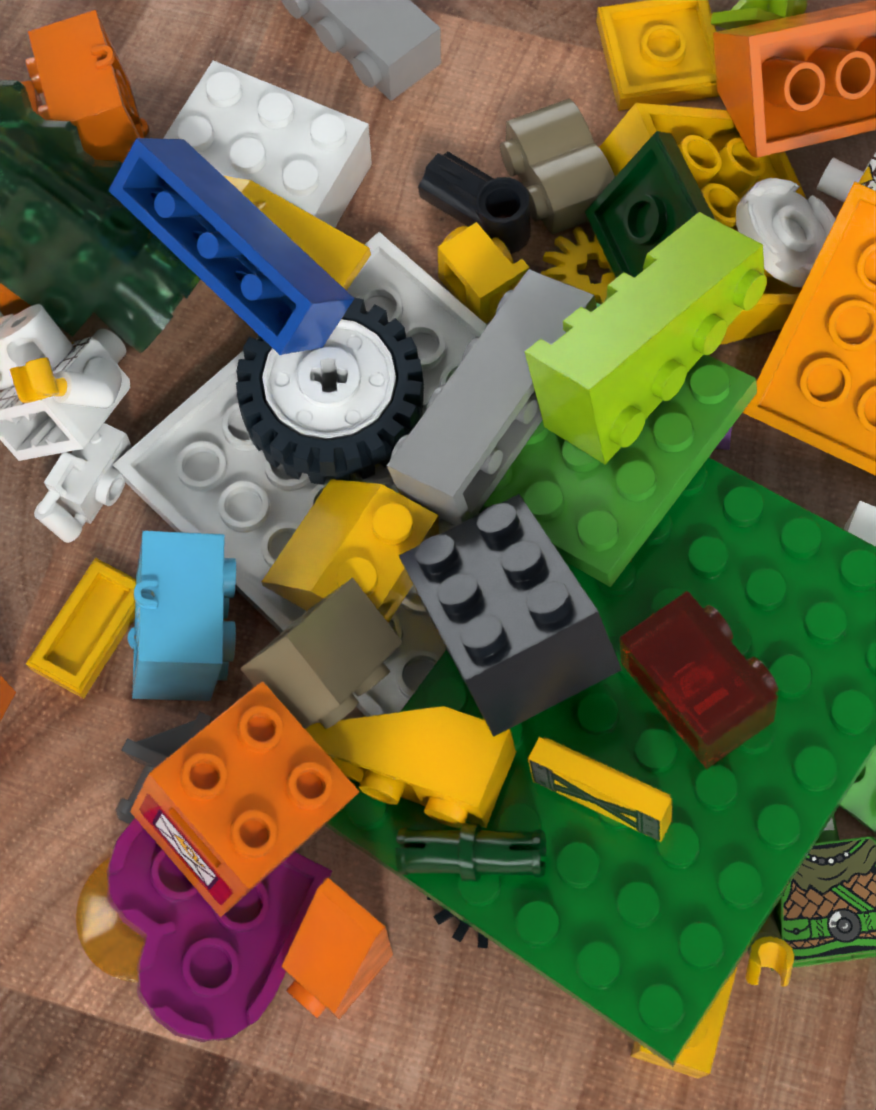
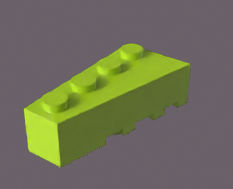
(645, 337)

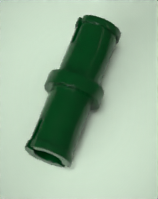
(471, 852)

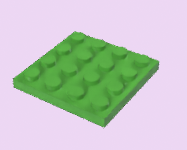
(608, 511)

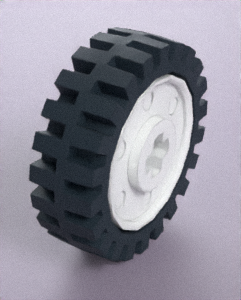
(342, 429)

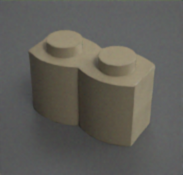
(556, 164)

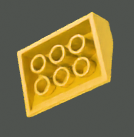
(724, 176)

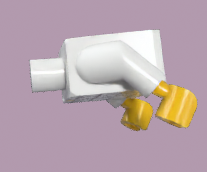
(64, 405)

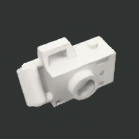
(83, 483)

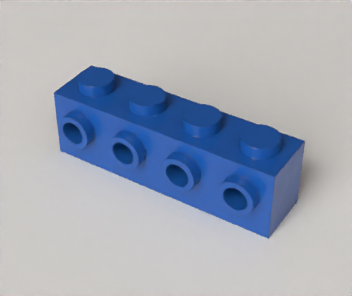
(230, 245)

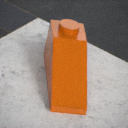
(335, 952)

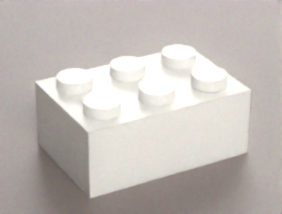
(276, 140)

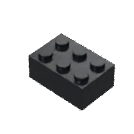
(510, 614)

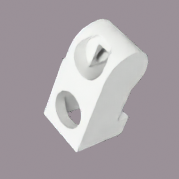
(29, 337)

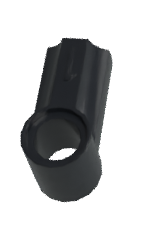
(478, 198)

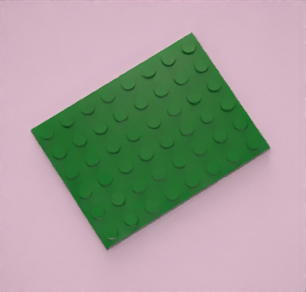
(646, 923)

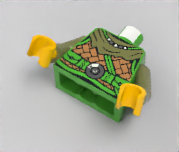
(823, 912)

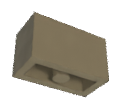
(327, 657)

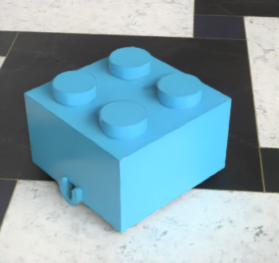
(180, 616)

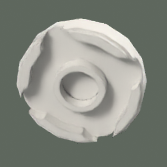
(786, 226)

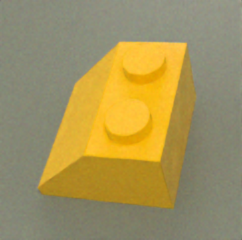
(355, 534)

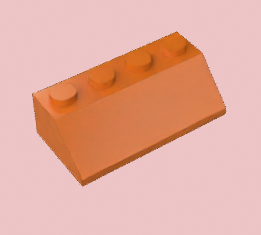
(800, 77)

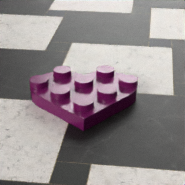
(201, 970)

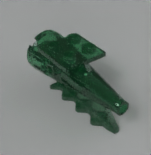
(71, 239)

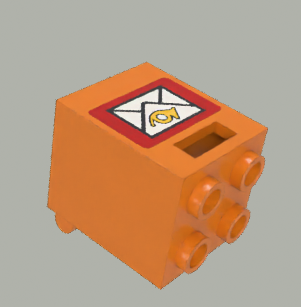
(241, 797)

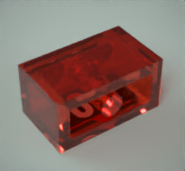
(699, 678)

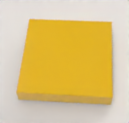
(659, 51)

